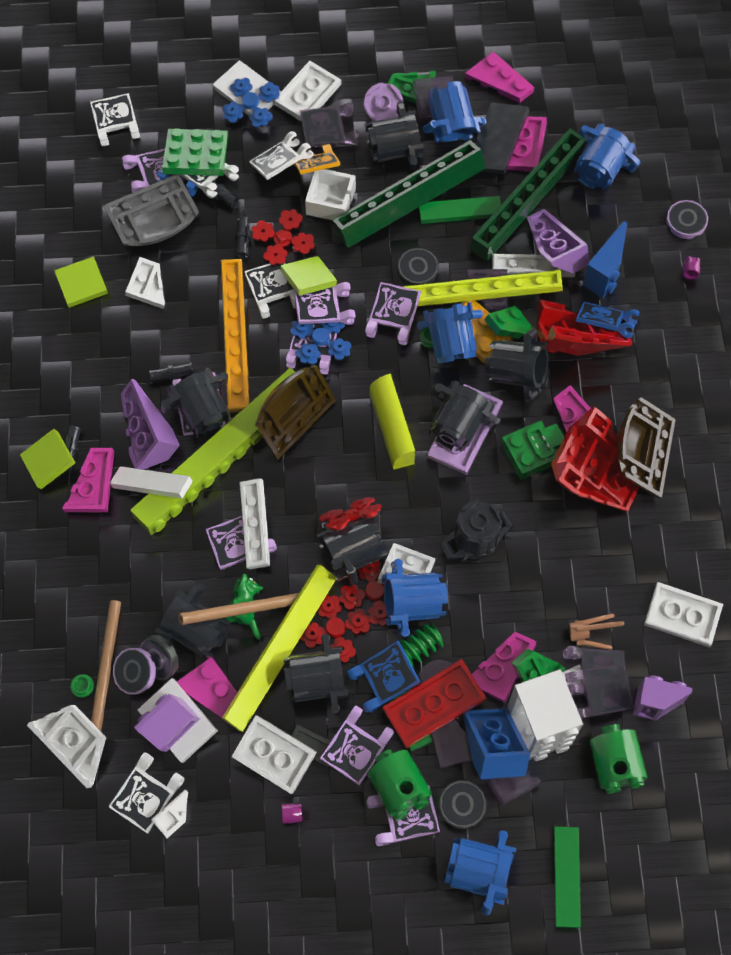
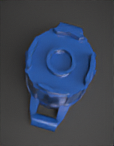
(452, 114)
(604, 156)
(452, 331)
(412, 597)
(481, 869)

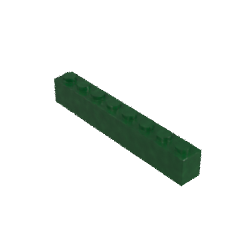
(409, 193)
(528, 195)

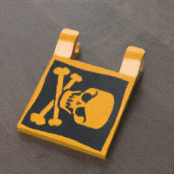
(318, 162)

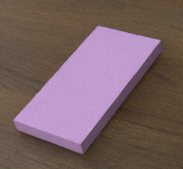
(463, 460)

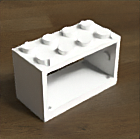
(545, 714)

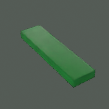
(459, 209)
(567, 877)

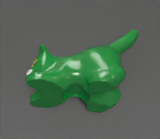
(244, 592)

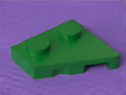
(404, 83)
(508, 322)
(533, 665)

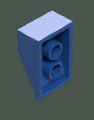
(604, 266)
(496, 744)

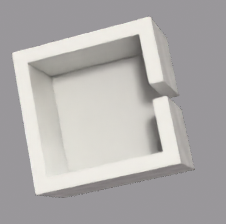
(330, 194)

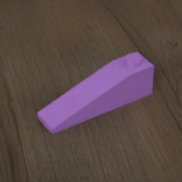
(557, 243)
(149, 432)

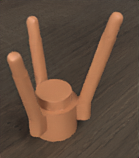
(580, 630)

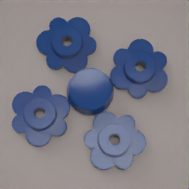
(251, 101)
(320, 337)

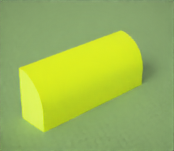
(392, 422)

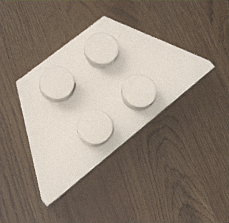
(73, 741)

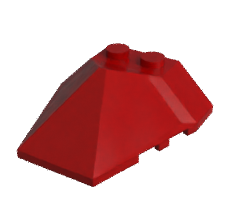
(572, 337)
(589, 462)

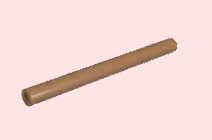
(237, 609)
(105, 664)

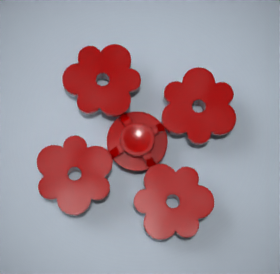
(283, 238)
(359, 508)
(373, 591)
(336, 627)

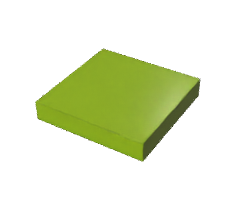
(308, 275)
(81, 282)
(47, 458)

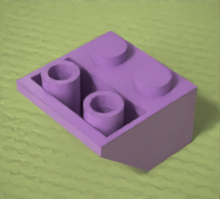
(659, 697)
(167, 722)

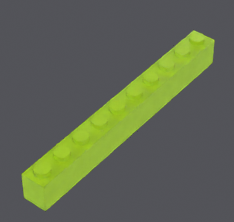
(206, 463)

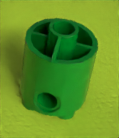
(615, 750)
(397, 775)

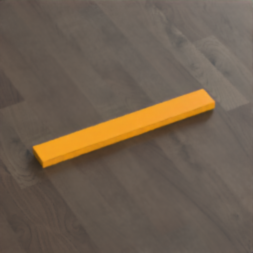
(235, 335)

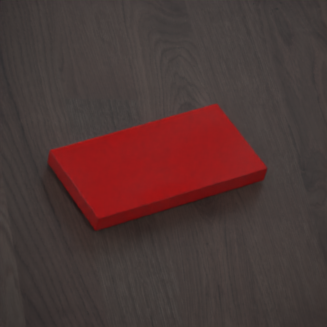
(434, 703)

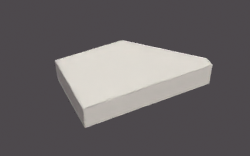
(172, 815)

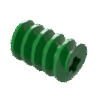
(421, 642)

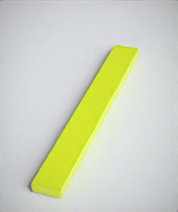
(489, 287)
(278, 648)

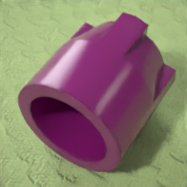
(691, 268)
(291, 813)

